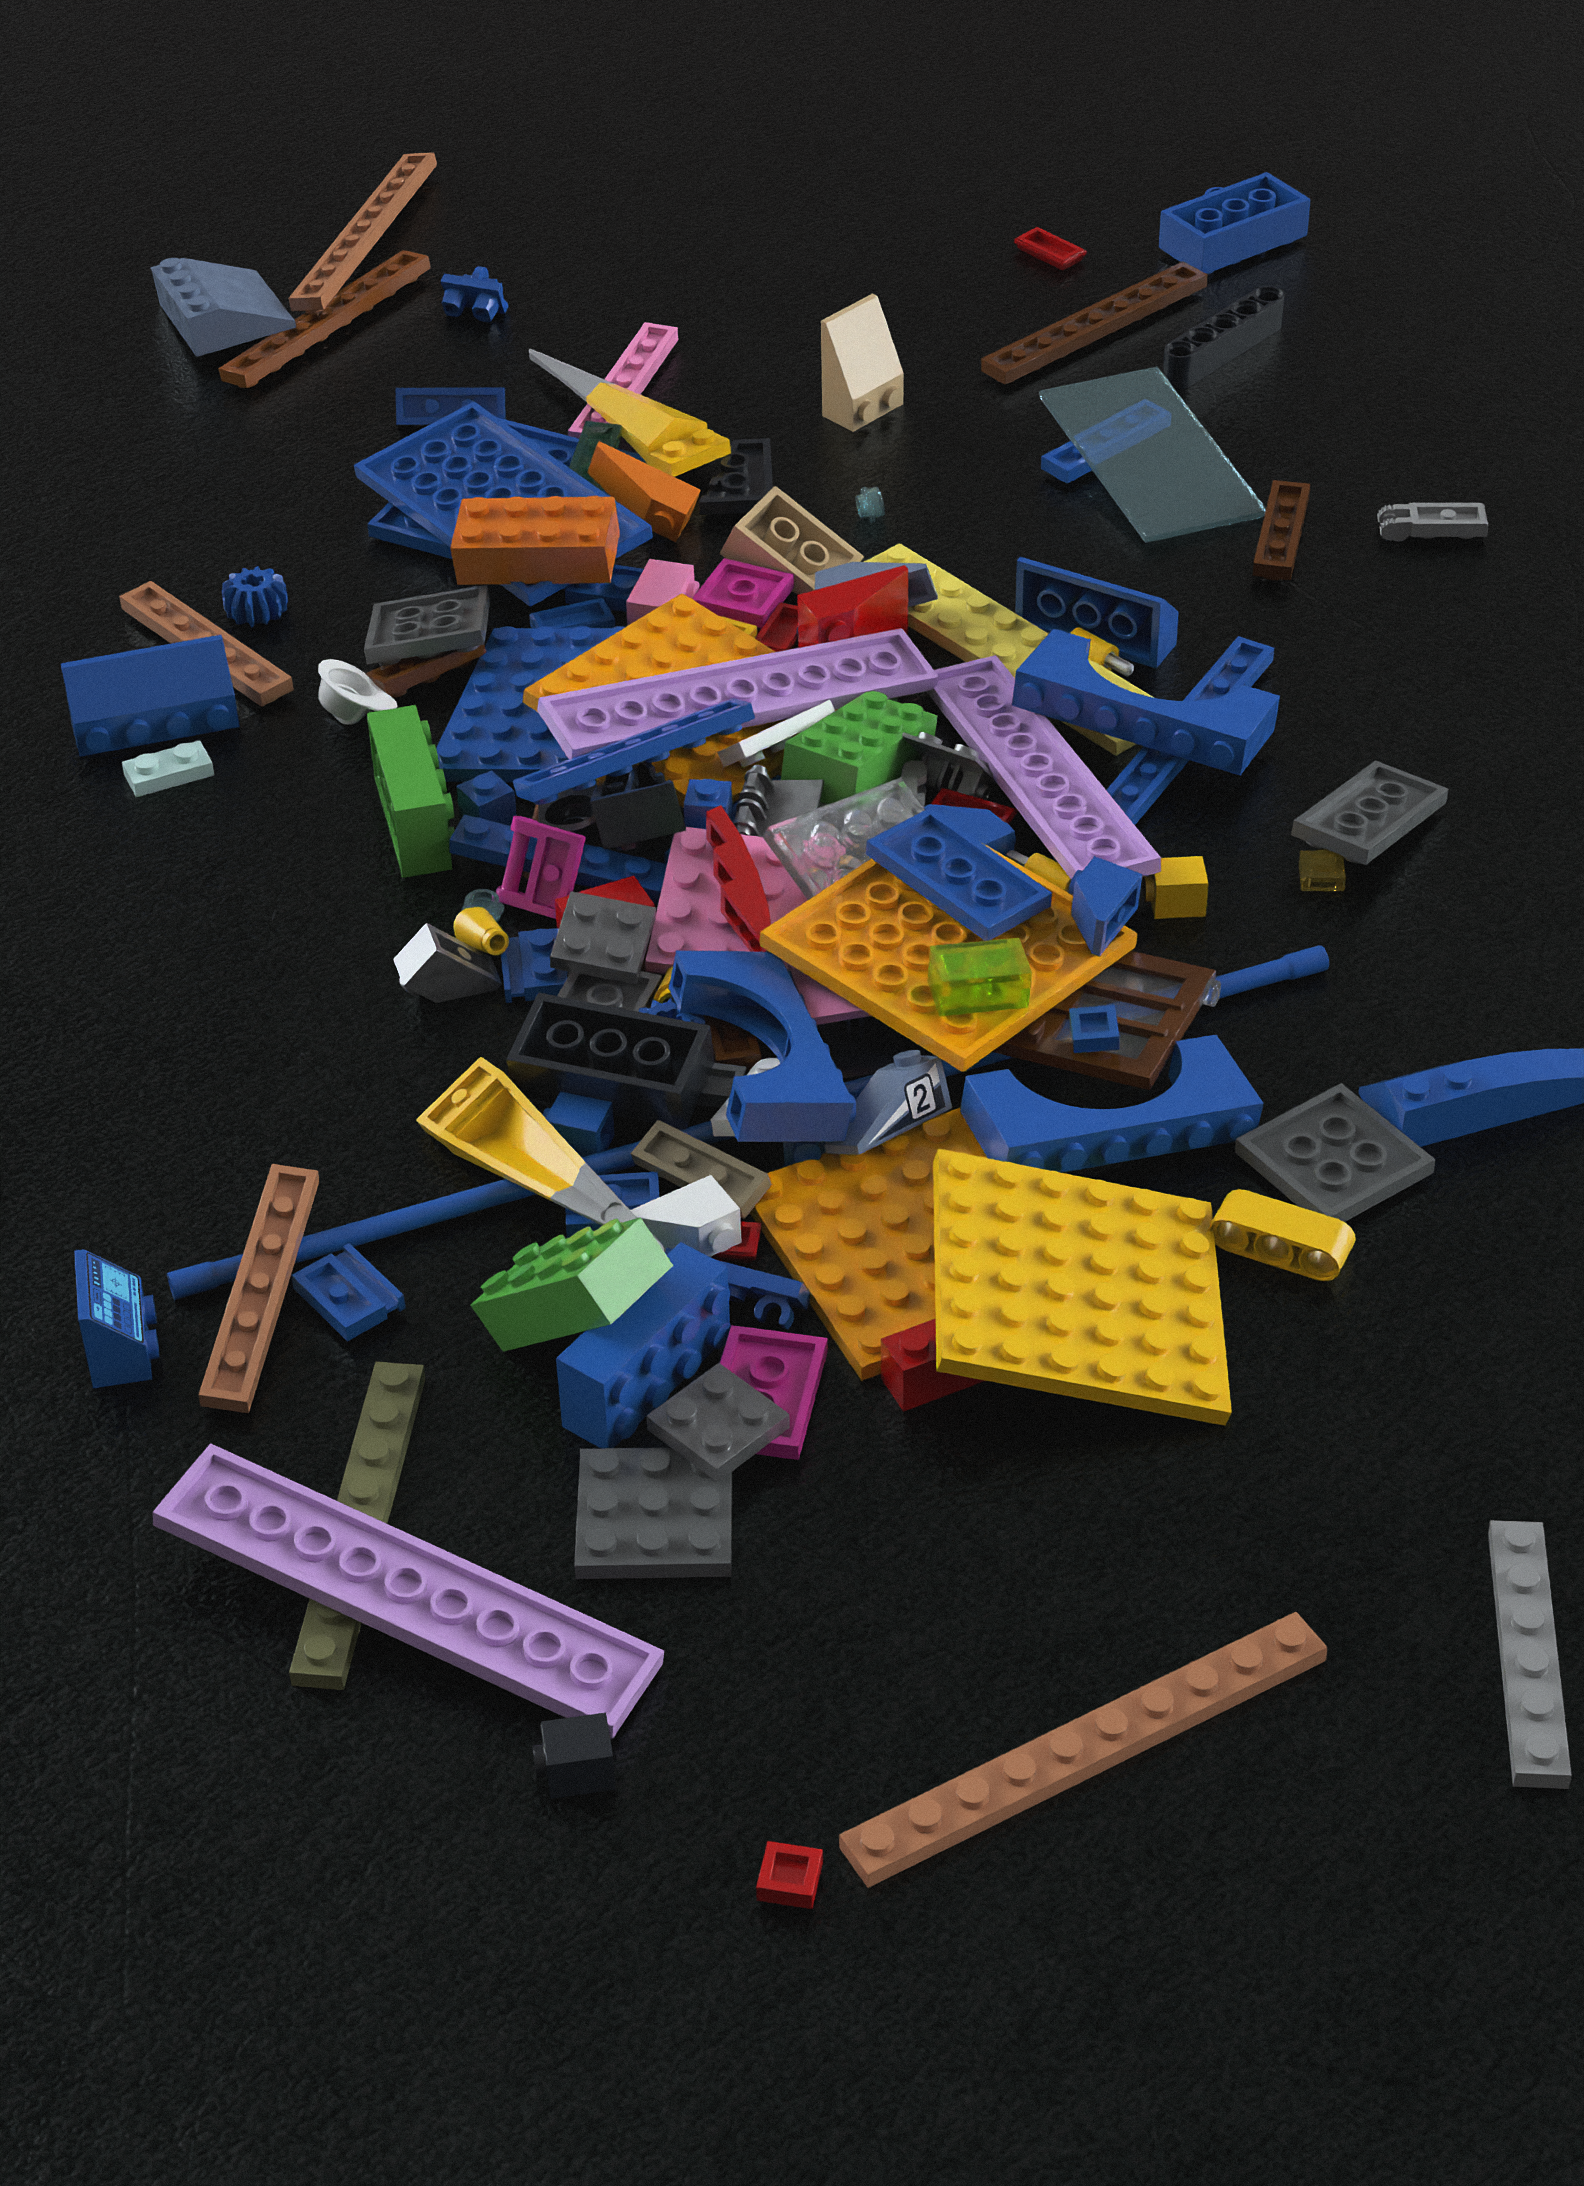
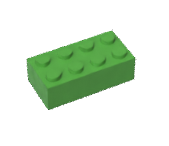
(857, 746)
(411, 790)
(571, 1284)

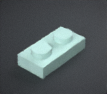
(168, 768)

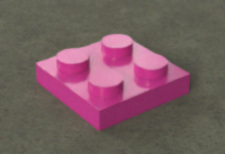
(744, 591)

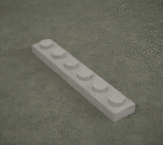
(1529, 1656)

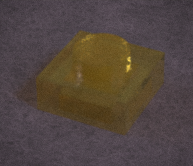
(1321, 871)

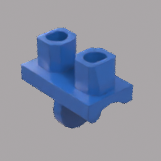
(474, 292)

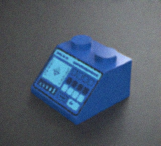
(114, 1321)

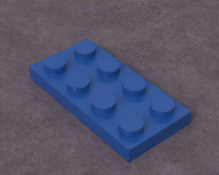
(959, 874)

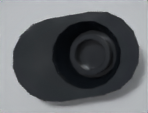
(572, 813)

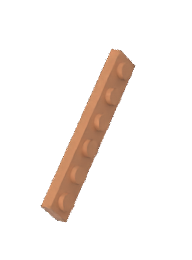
(179, 623)
(259, 1289)

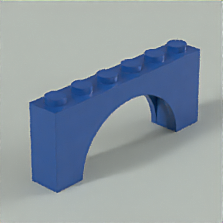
(1212, 732)
(754, 990)
(1203, 1108)

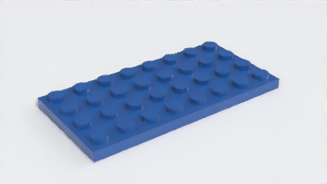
(485, 458)

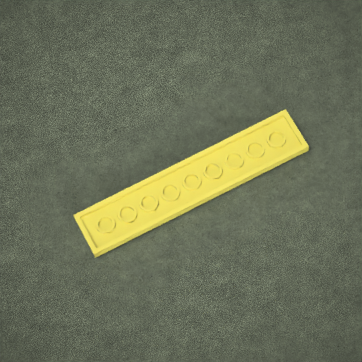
(979, 628)

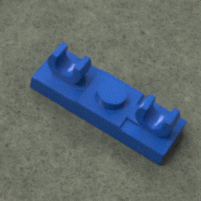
(429, 405)
(767, 1288)

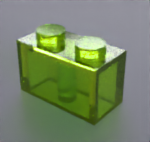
(979, 976)

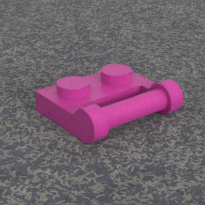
(552, 868)

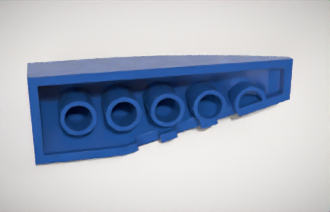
(1478, 1093)

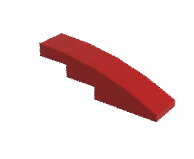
(741, 887)

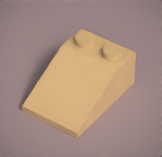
(859, 365)
(788, 540)

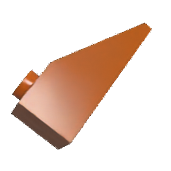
(644, 490)

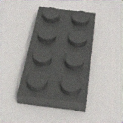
(1369, 812)

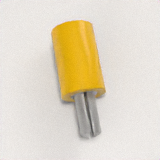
(1105, 653)
(1043, 867)

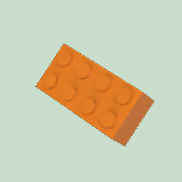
(535, 540)

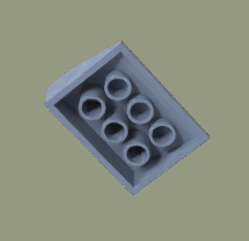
(218, 304)

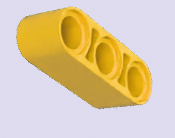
(1282, 1235)

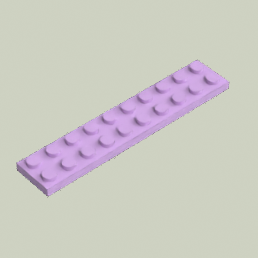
(774, 684)
(1039, 771)
(408, 1588)

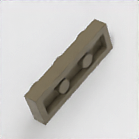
(687, 1160)

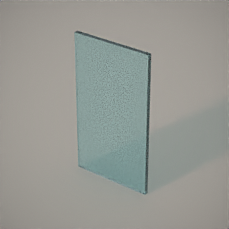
(1152, 454)

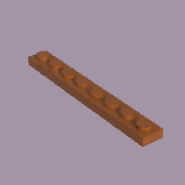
(312, 328)

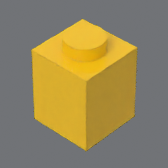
(1178, 889)

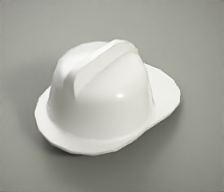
(350, 692)

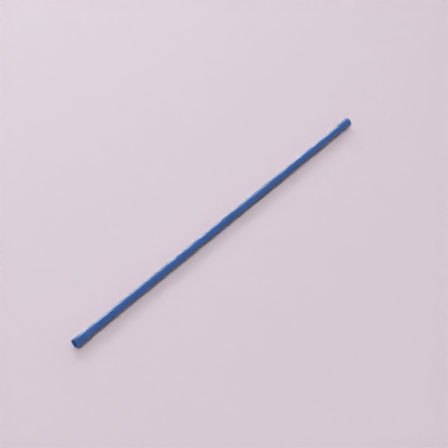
(210, 1275)

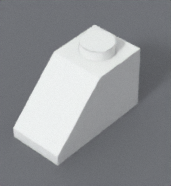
(695, 1215)

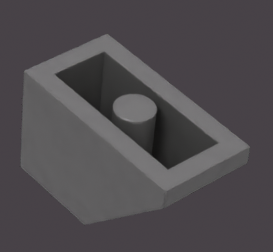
(444, 967)

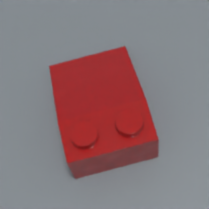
(854, 608)

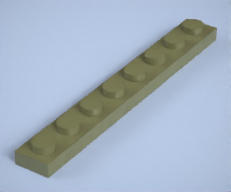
(370, 1487)

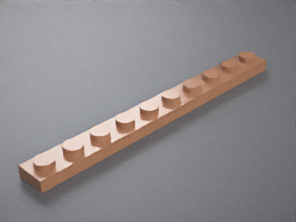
(362, 233)
(1080, 1749)

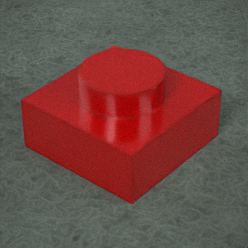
(789, 1875)

